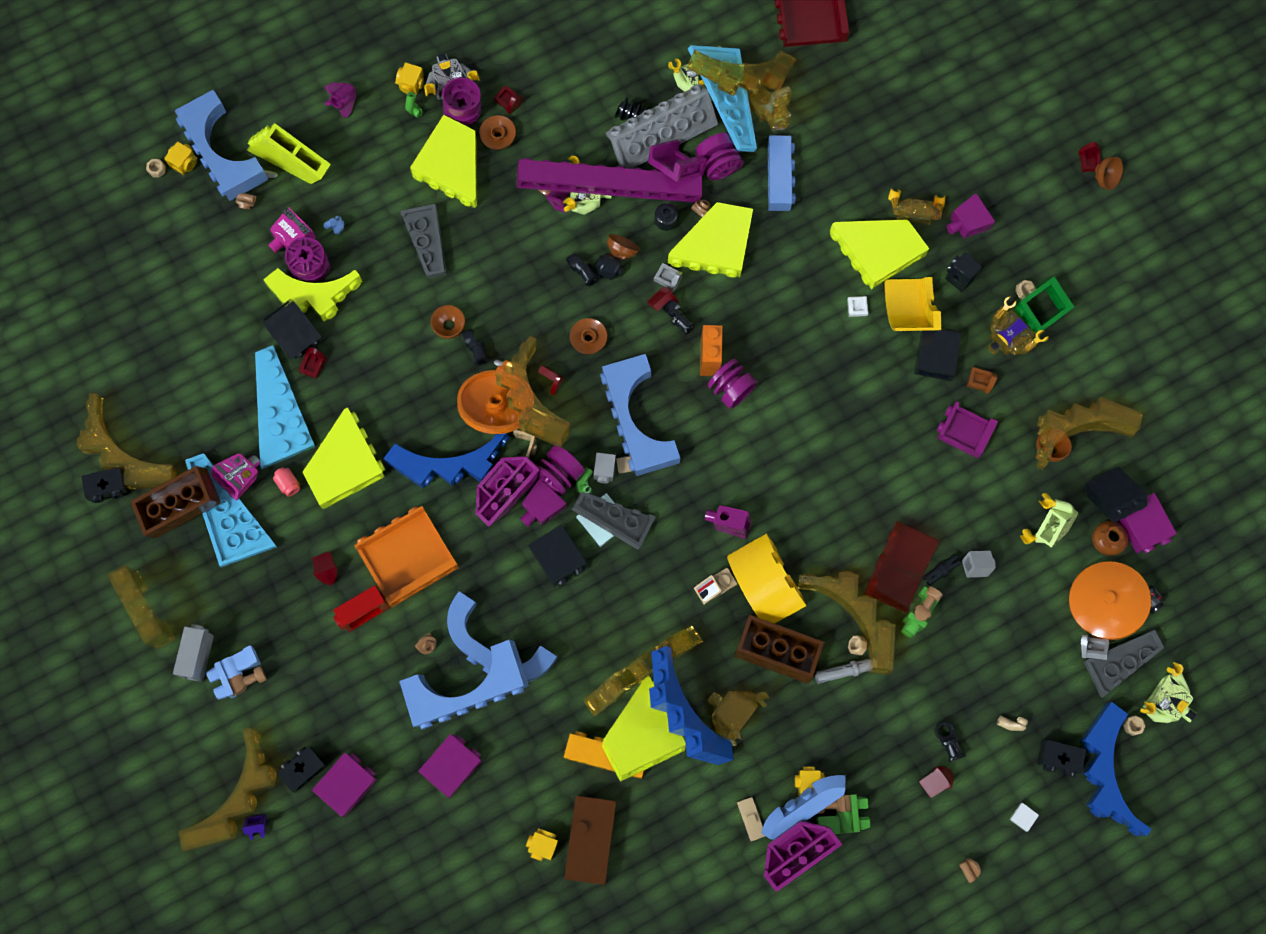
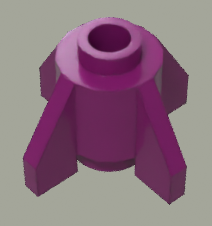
(341, 97)

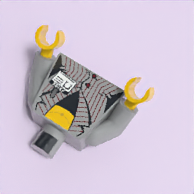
(444, 72)

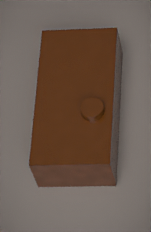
(175, 502)
(779, 649)
(590, 840)

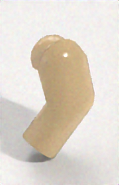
(1006, 723)

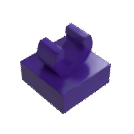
(255, 824)

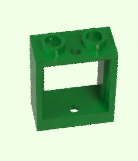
(1056, 294)

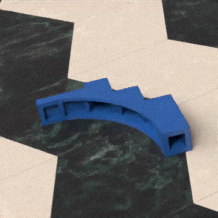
(421, 468)
(682, 720)
(1107, 799)

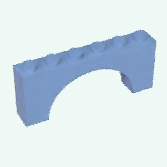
(233, 176)
(644, 453)
(504, 678)

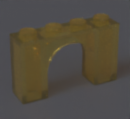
(130, 591)

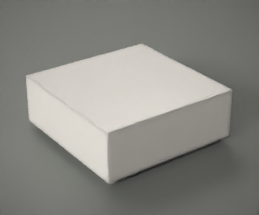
(857, 306)
(1024, 817)

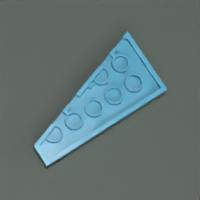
(732, 109)
(279, 416)
(231, 525)

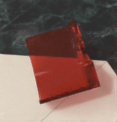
(901, 567)

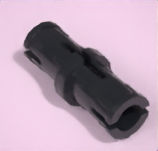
(942, 570)

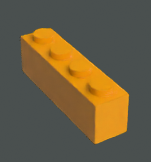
(589, 752)

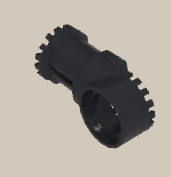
(582, 269)
(679, 319)
(476, 347)
(950, 742)

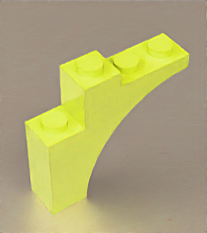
(319, 296)

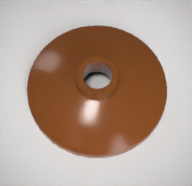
(497, 125)
(585, 328)

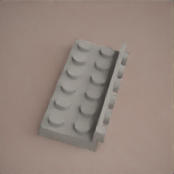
(673, 119)

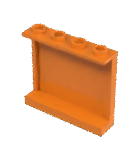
(406, 556)

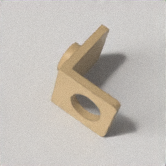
(532, 447)

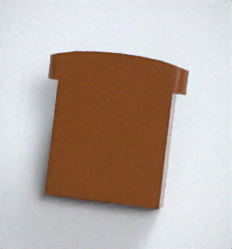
(981, 380)

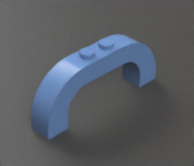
(457, 625)

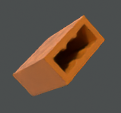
(710, 350)

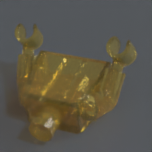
(734, 712)

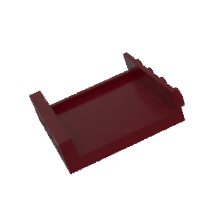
(812, 22)

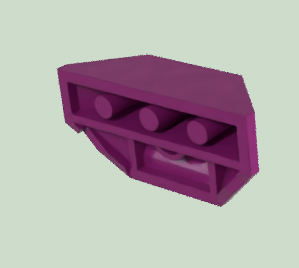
(504, 487)
(797, 852)

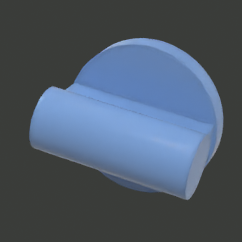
(336, 224)

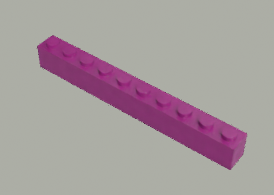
(605, 181)

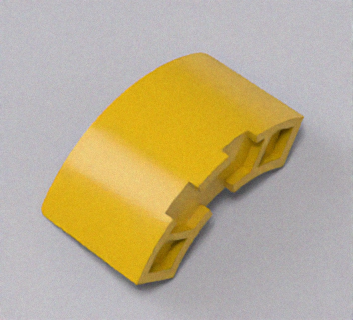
(910, 305)
(765, 581)

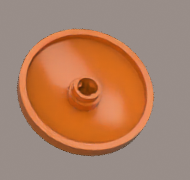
(485, 405)
(1110, 600)

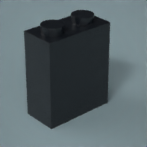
(291, 329)
(938, 354)
(1116, 494)
(558, 556)

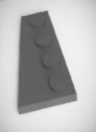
(426, 236)
(621, 522)
(1122, 661)

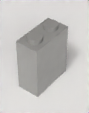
(193, 653)

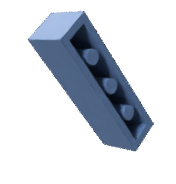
(780, 173)

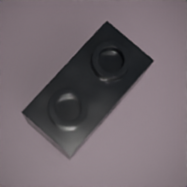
(962, 271)
(95, 482)
(1073, 757)
(313, 766)

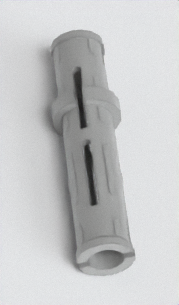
(853, 668)

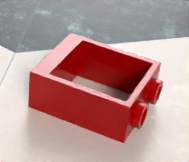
(360, 609)

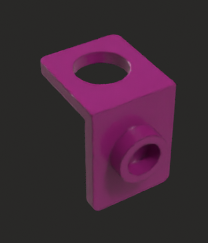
(556, 199)

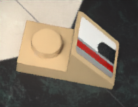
(715, 586)

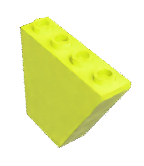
(288, 153)
(450, 161)
(715, 241)
(879, 247)
(343, 462)
(640, 736)

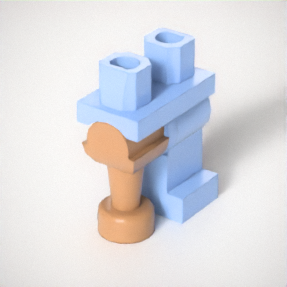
(231, 673)

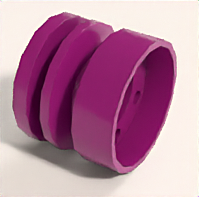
(462, 100)
(720, 155)
(309, 270)
(728, 380)
(560, 468)

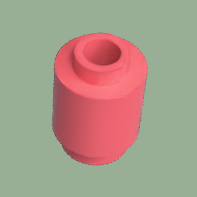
(286, 481)

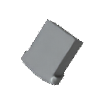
(668, 277)
(1094, 647)

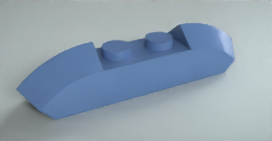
(804, 806)

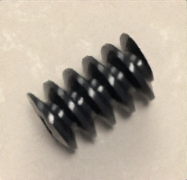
(628, 111)

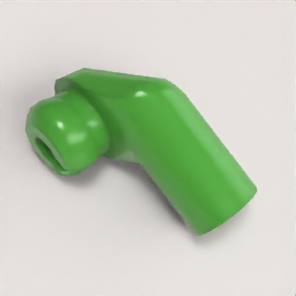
(411, 106)
(582, 482)

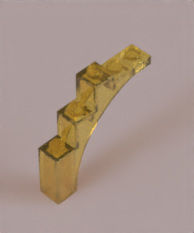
(750, 77)
(771, 106)
(533, 416)
(1101, 416)
(97, 441)
(879, 635)
(638, 671)
(219, 826)

